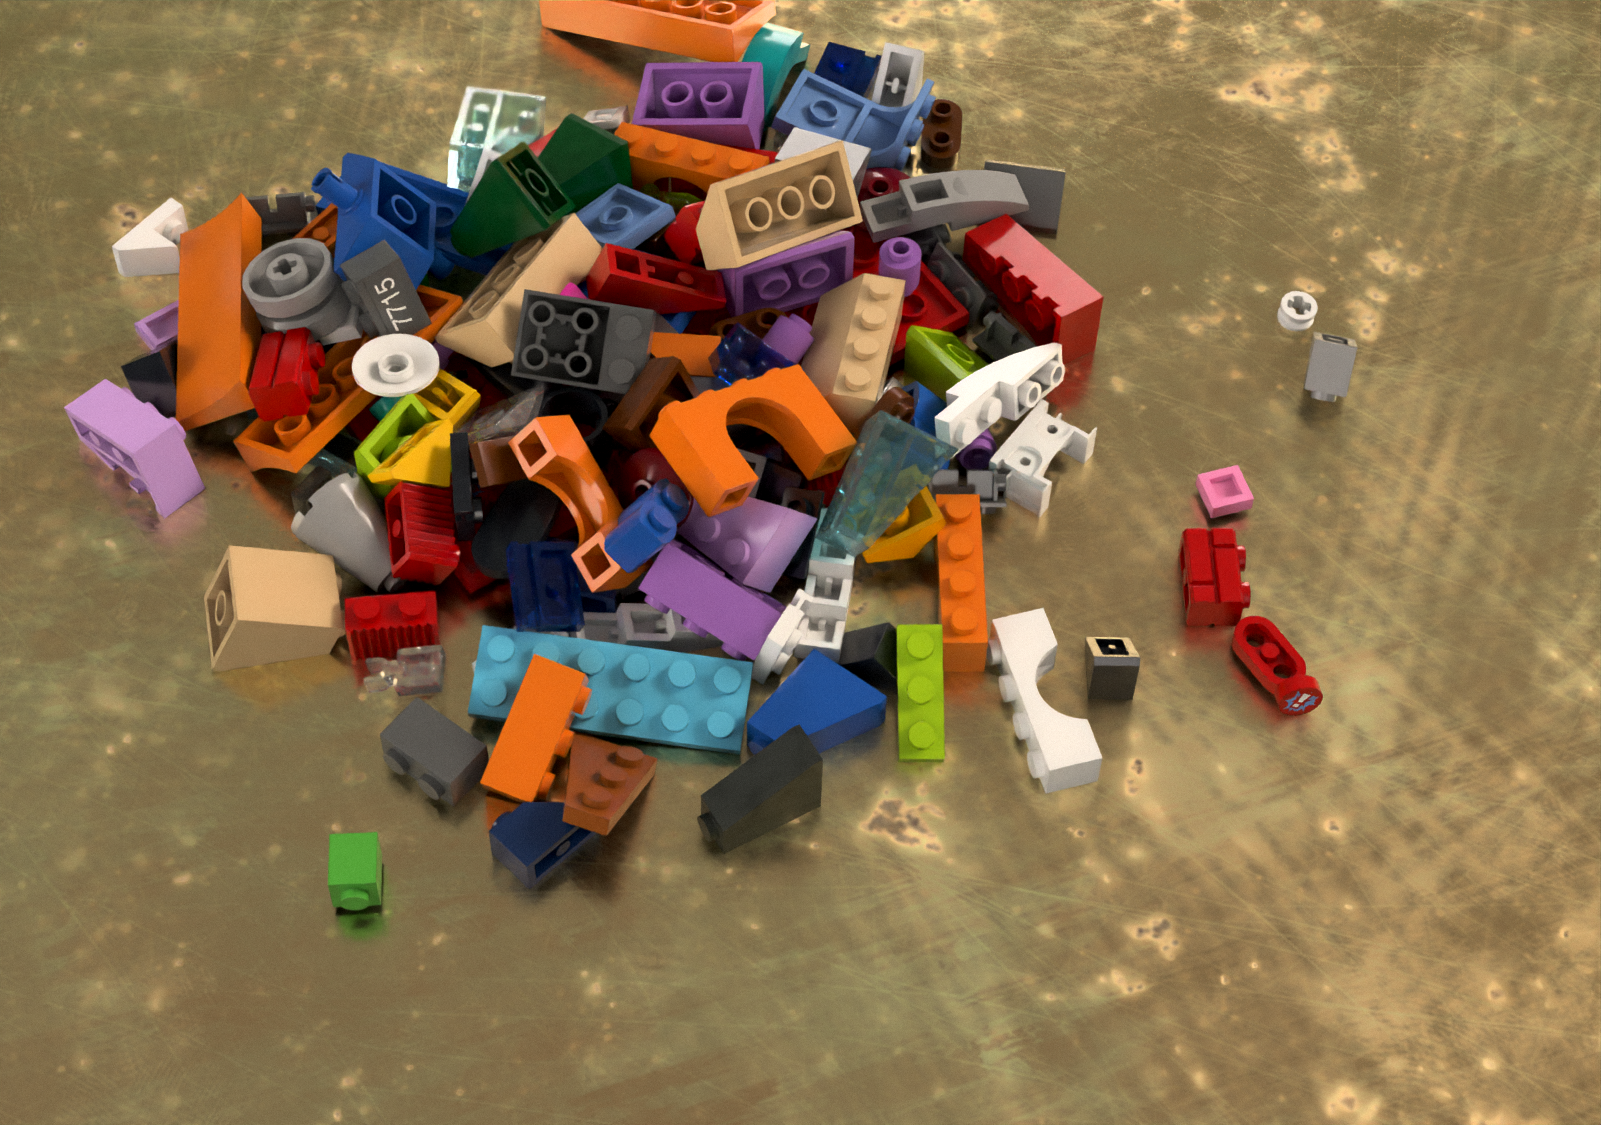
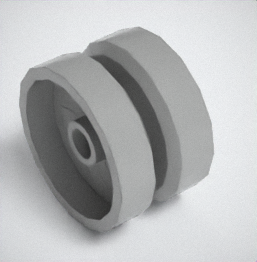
(296, 288)

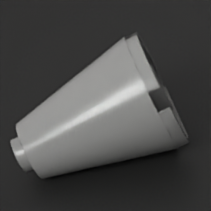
(350, 528)

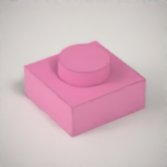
(1224, 491)

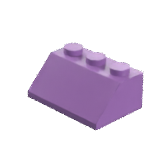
(704, 101)
(791, 276)
(711, 600)

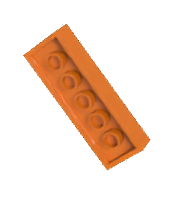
(681, 27)
(215, 319)
(296, 440)

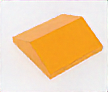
(909, 530)

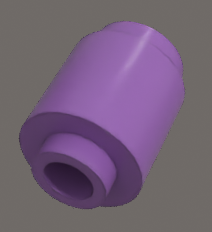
(901, 260)
(790, 337)

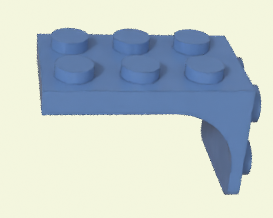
(840, 113)

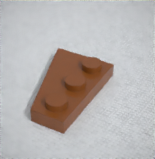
(603, 782)

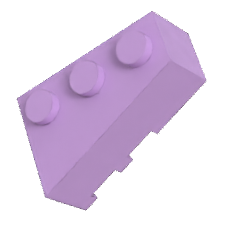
(138, 440)
(750, 540)

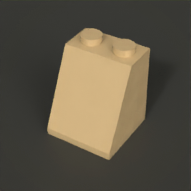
(272, 607)

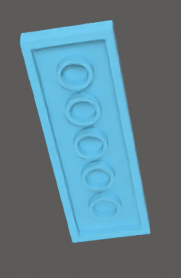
(634, 688)

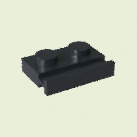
(467, 508)

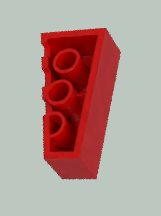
(1035, 287)

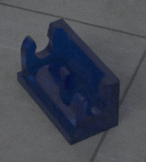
(745, 356)

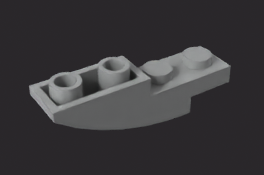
(948, 197)

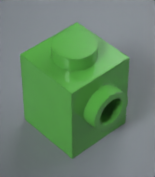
(355, 870)

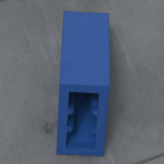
(824, 701)

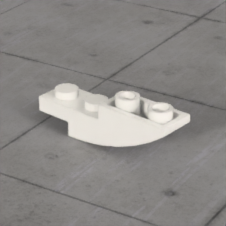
(997, 391)

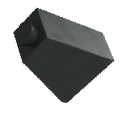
(763, 792)

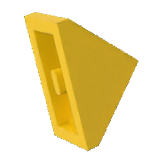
(449, 399)
(420, 459)

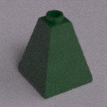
(586, 160)
(509, 204)

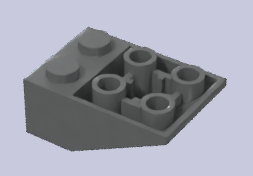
(582, 342)

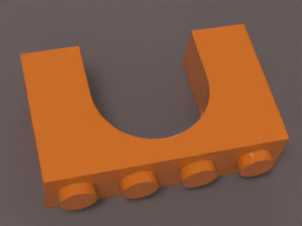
(780, 403)

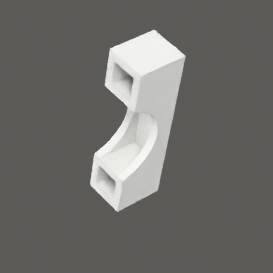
(1059, 746)

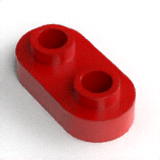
(1272, 656)

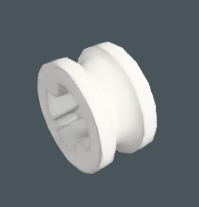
(1287, 315)

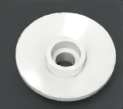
(395, 365)

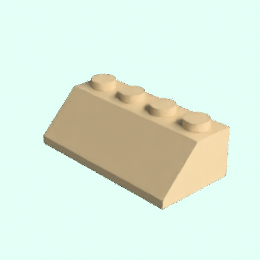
(777, 207)
(545, 262)
(854, 344)

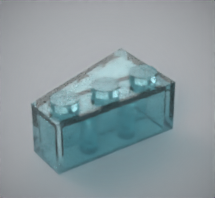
(492, 122)
(880, 480)

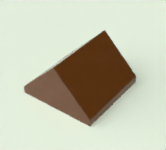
(637, 413)

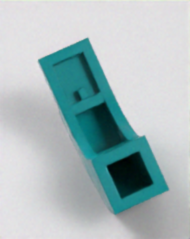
(778, 51)

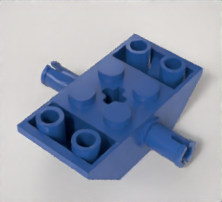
(379, 207)

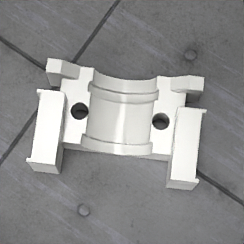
(1030, 451)

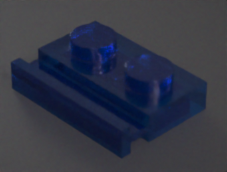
(849, 68)
(545, 587)

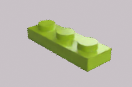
(920, 693)

